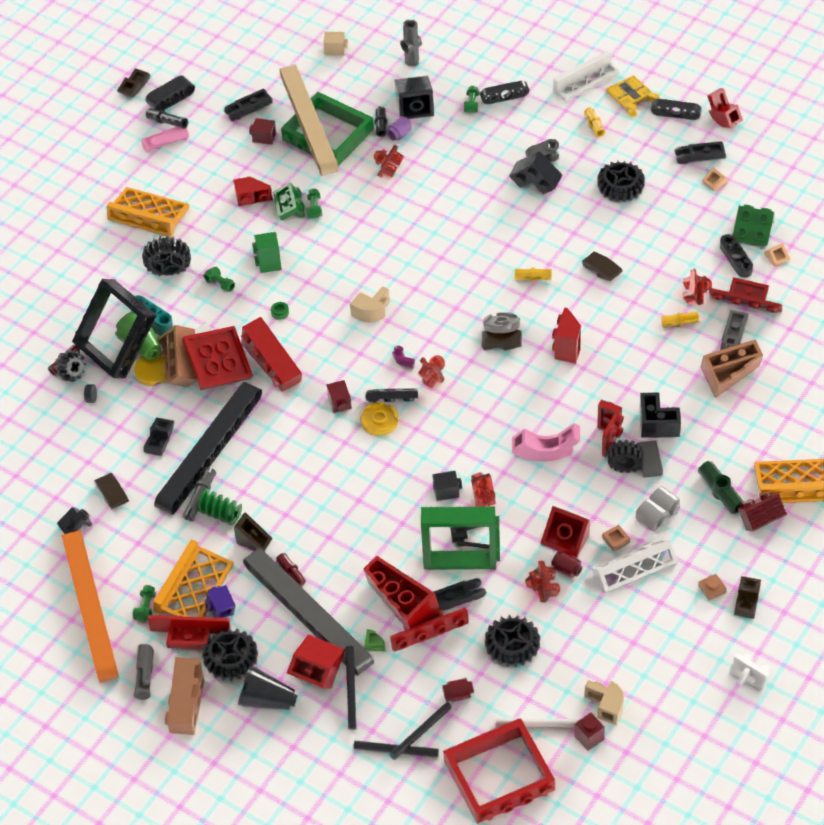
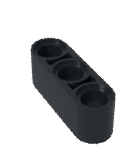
(170, 93)

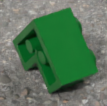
(267, 252)

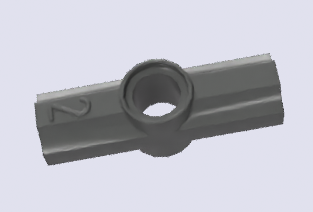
(411, 42)

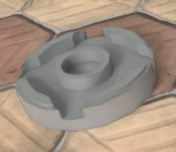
(502, 323)

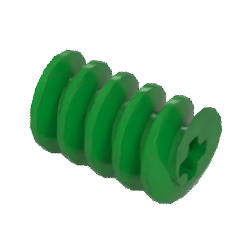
(219, 508)

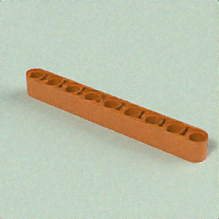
(90, 606)

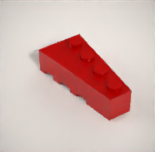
(270, 354)
(402, 594)

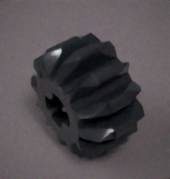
(70, 365)

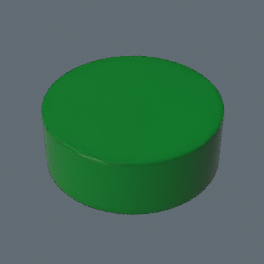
(279, 310)

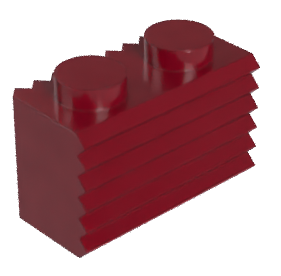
(761, 511)

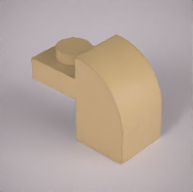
(368, 308)
(610, 700)

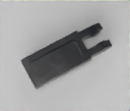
(248, 104)
(700, 152)
(391, 394)
(459, 593)

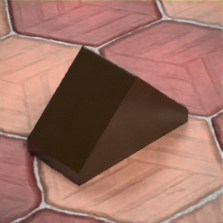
(251, 534)

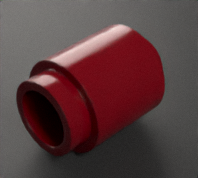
(566, 564)
(457, 690)

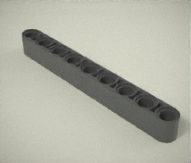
(305, 607)

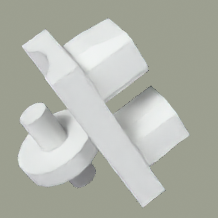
(749, 672)

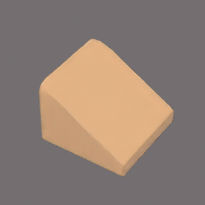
(715, 179)
(777, 254)

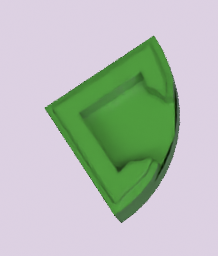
(373, 641)

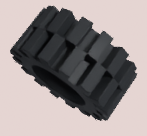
(625, 456)

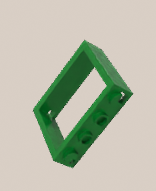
(339, 110)
(460, 518)

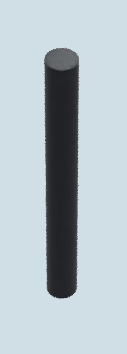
(350, 677)
(420, 730)
(383, 747)

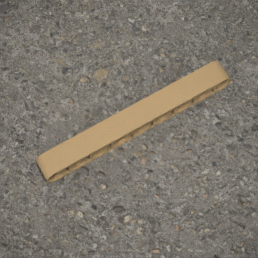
(308, 120)

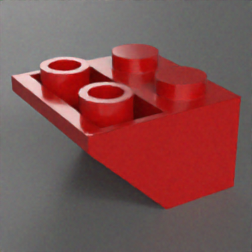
(567, 337)
(316, 662)

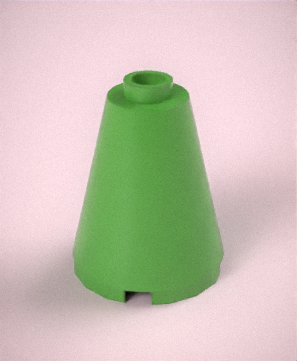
(150, 348)

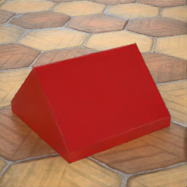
(566, 531)

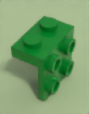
(753, 225)

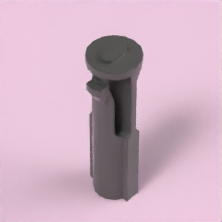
(144, 671)

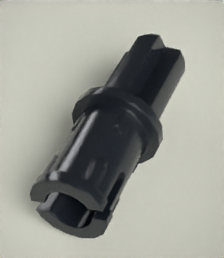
(380, 121)

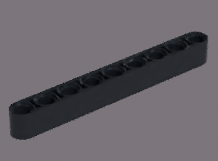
(207, 448)

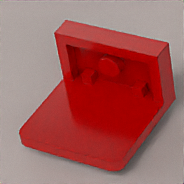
(609, 420)

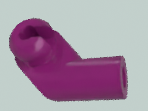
(400, 357)

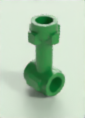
(471, 106)
(314, 210)
(215, 274)
(141, 614)

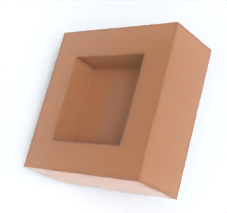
(616, 538)
(712, 587)

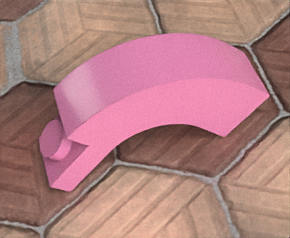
(546, 448)

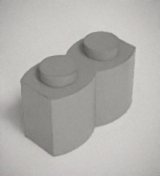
(658, 508)

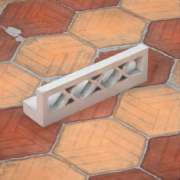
(582, 73)
(633, 557)

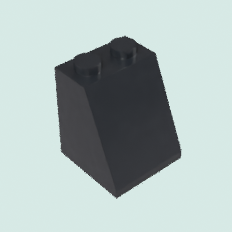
(414, 97)

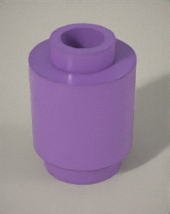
(399, 128)

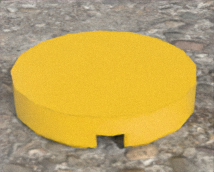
(150, 371)
(379, 419)

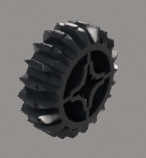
(620, 181)
(166, 256)
(228, 647)
(515, 647)

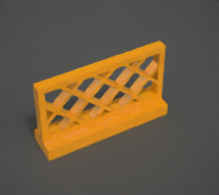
(145, 218)
(797, 490)
(179, 573)

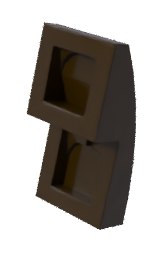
(133, 84)
(602, 265)
(506, 340)
(111, 490)
(747, 597)

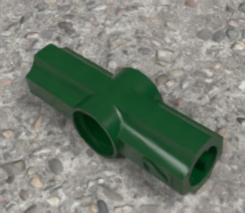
(721, 486)

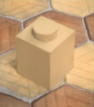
(334, 43)

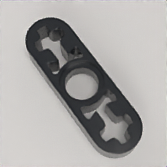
(517, 93)
(688, 106)
(736, 248)

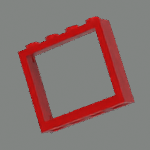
(486, 742)

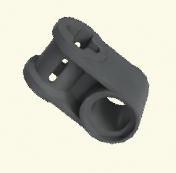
(545, 150)

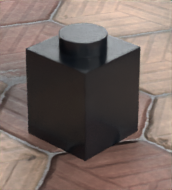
(446, 485)

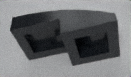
(159, 436)

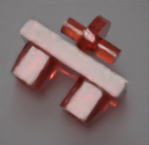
(384, 159)
(697, 285)
(431, 371)
(483, 489)
(540, 581)

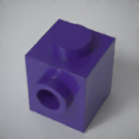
(220, 602)

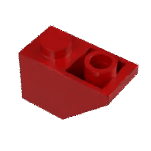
(251, 191)

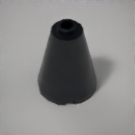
(265, 691)

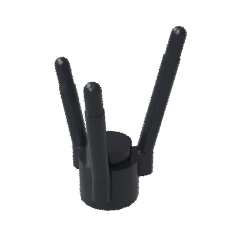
(460, 533)

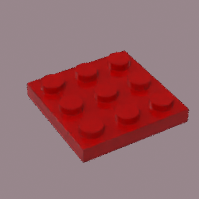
(217, 357)

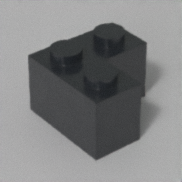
(536, 170)
(657, 420)

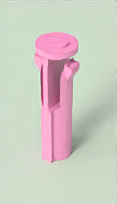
(164, 138)

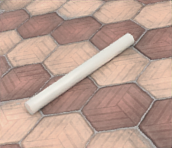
(531, 722)

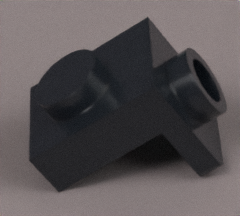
(74, 520)

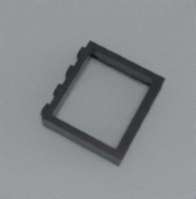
(134, 338)

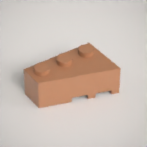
(177, 365)
(730, 365)
(185, 696)

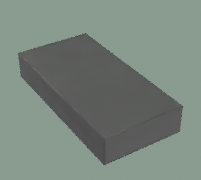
(651, 459)

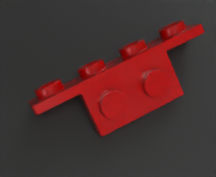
(748, 293)
(434, 626)
(187, 631)

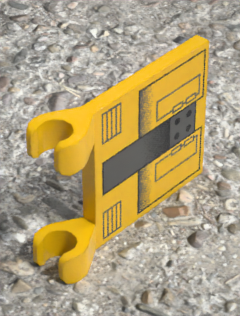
(630, 92)

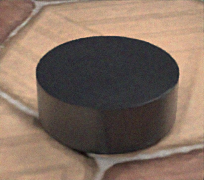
(90, 393)

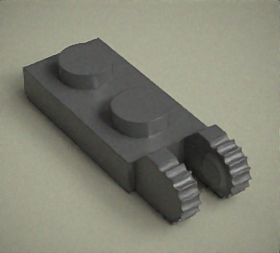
(734, 328)

